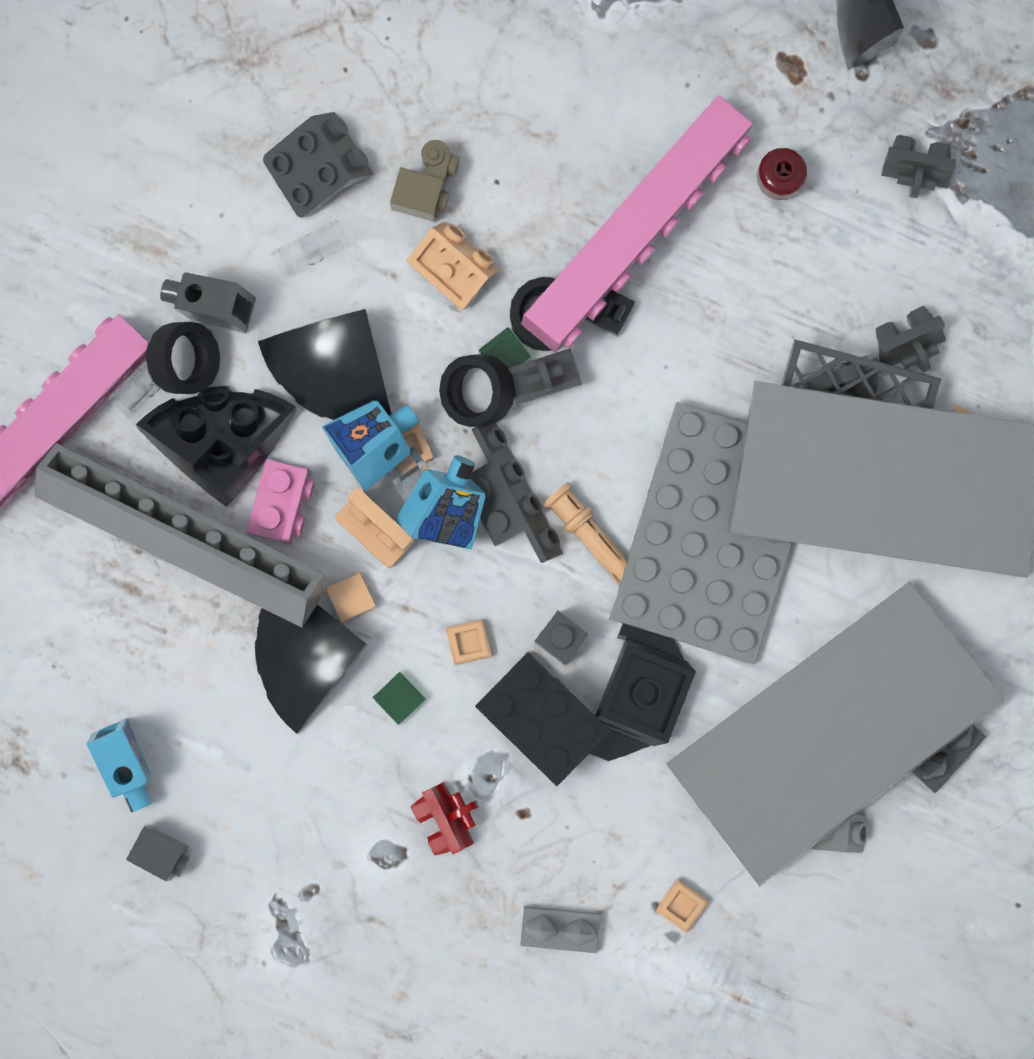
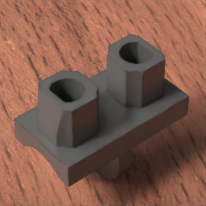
(918, 168)
(914, 344)
(545, 376)

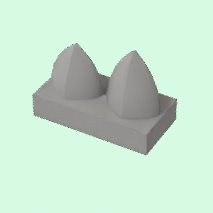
(560, 930)

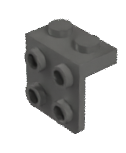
(316, 163)

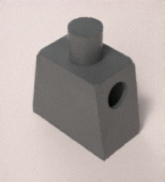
(210, 301)

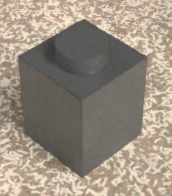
(561, 637)
(159, 854)

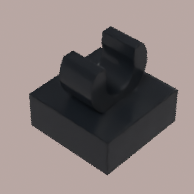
(614, 314)

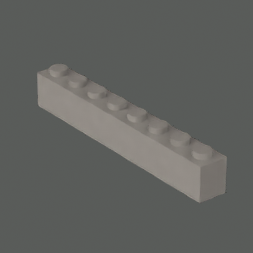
(178, 534)

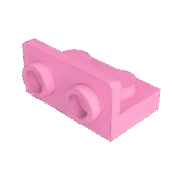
(280, 501)

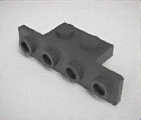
(509, 501)

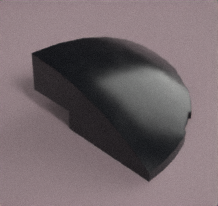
(866, 29)
(328, 365)
(218, 436)
(303, 662)

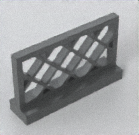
(791, 367)

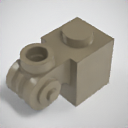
(424, 192)

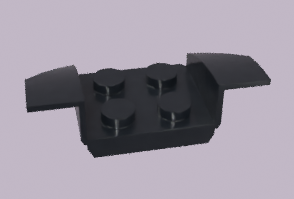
(642, 694)

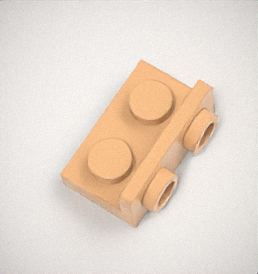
(453, 264)
(374, 528)

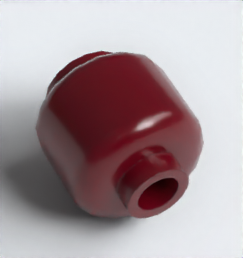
(772, 182)

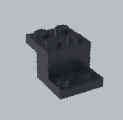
(542, 719)

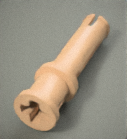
(580, 522)

